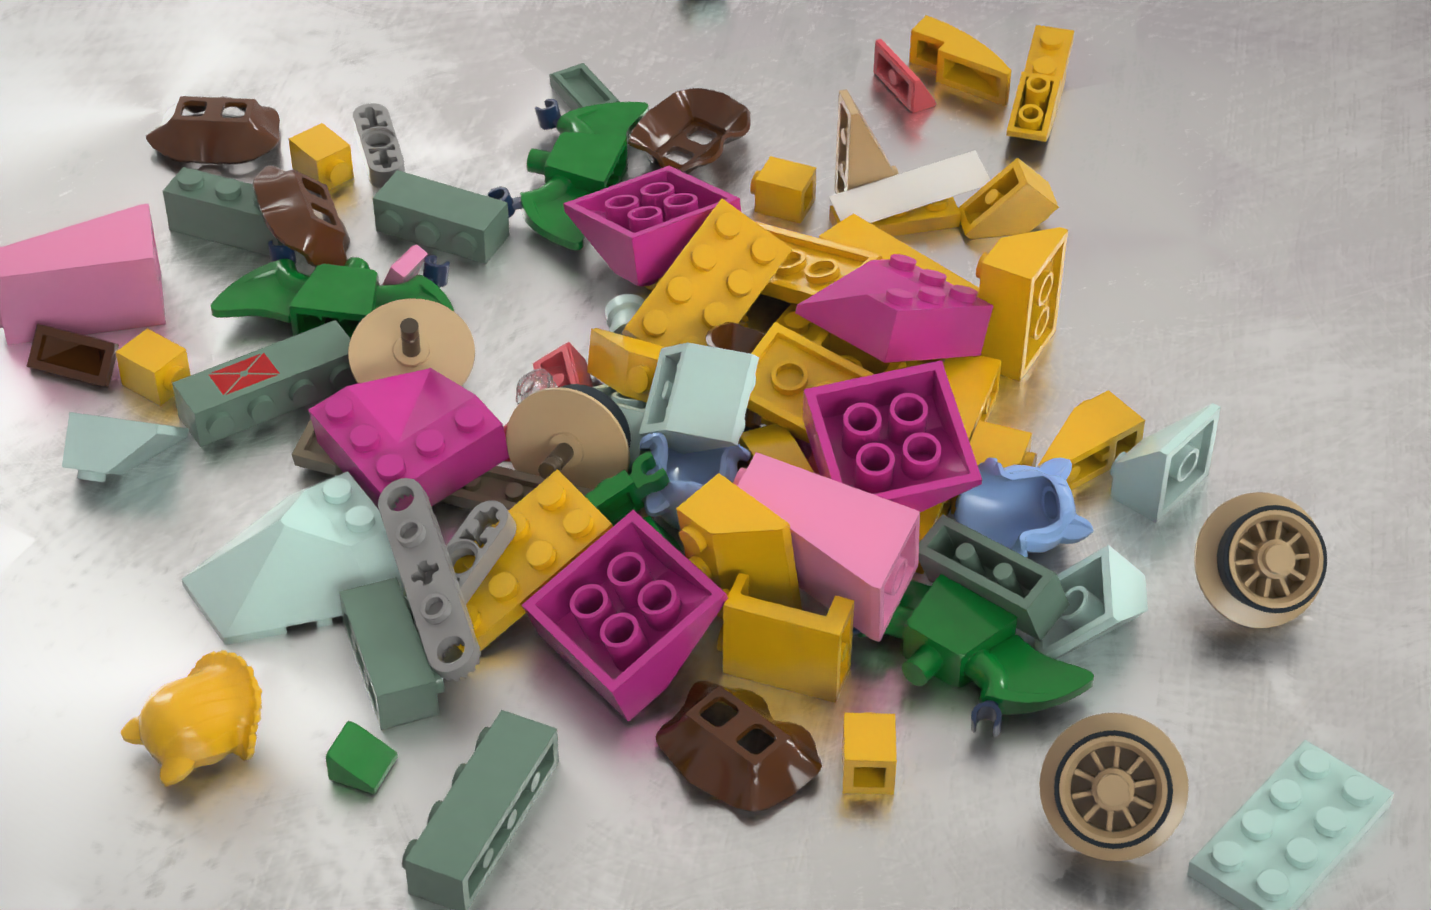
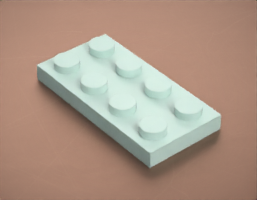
(1290, 832)

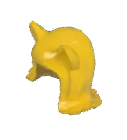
(200, 717)

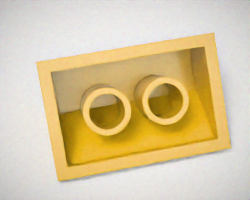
(1024, 287)
(736, 534)

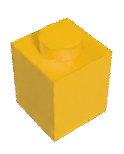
(322, 156)
(784, 189)
(151, 366)
(869, 753)

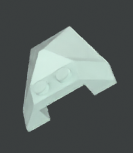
(294, 563)

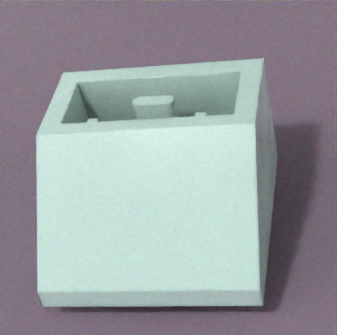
(699, 397)

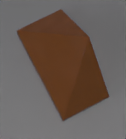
(73, 355)

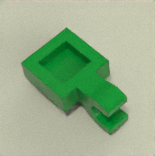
(624, 492)

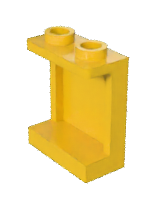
(785, 643)

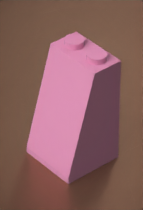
(83, 278)
(841, 538)

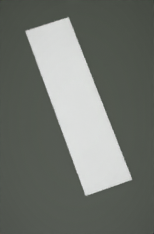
(912, 188)

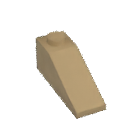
(858, 153)

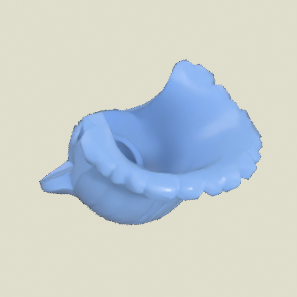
(686, 473)
(1023, 506)

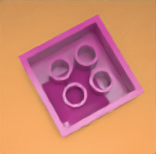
(646, 221)
(901, 312)
(411, 429)
(893, 436)
(626, 613)

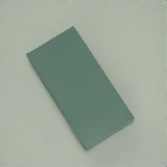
(580, 87)

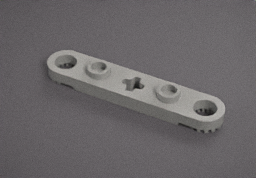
(438, 606)

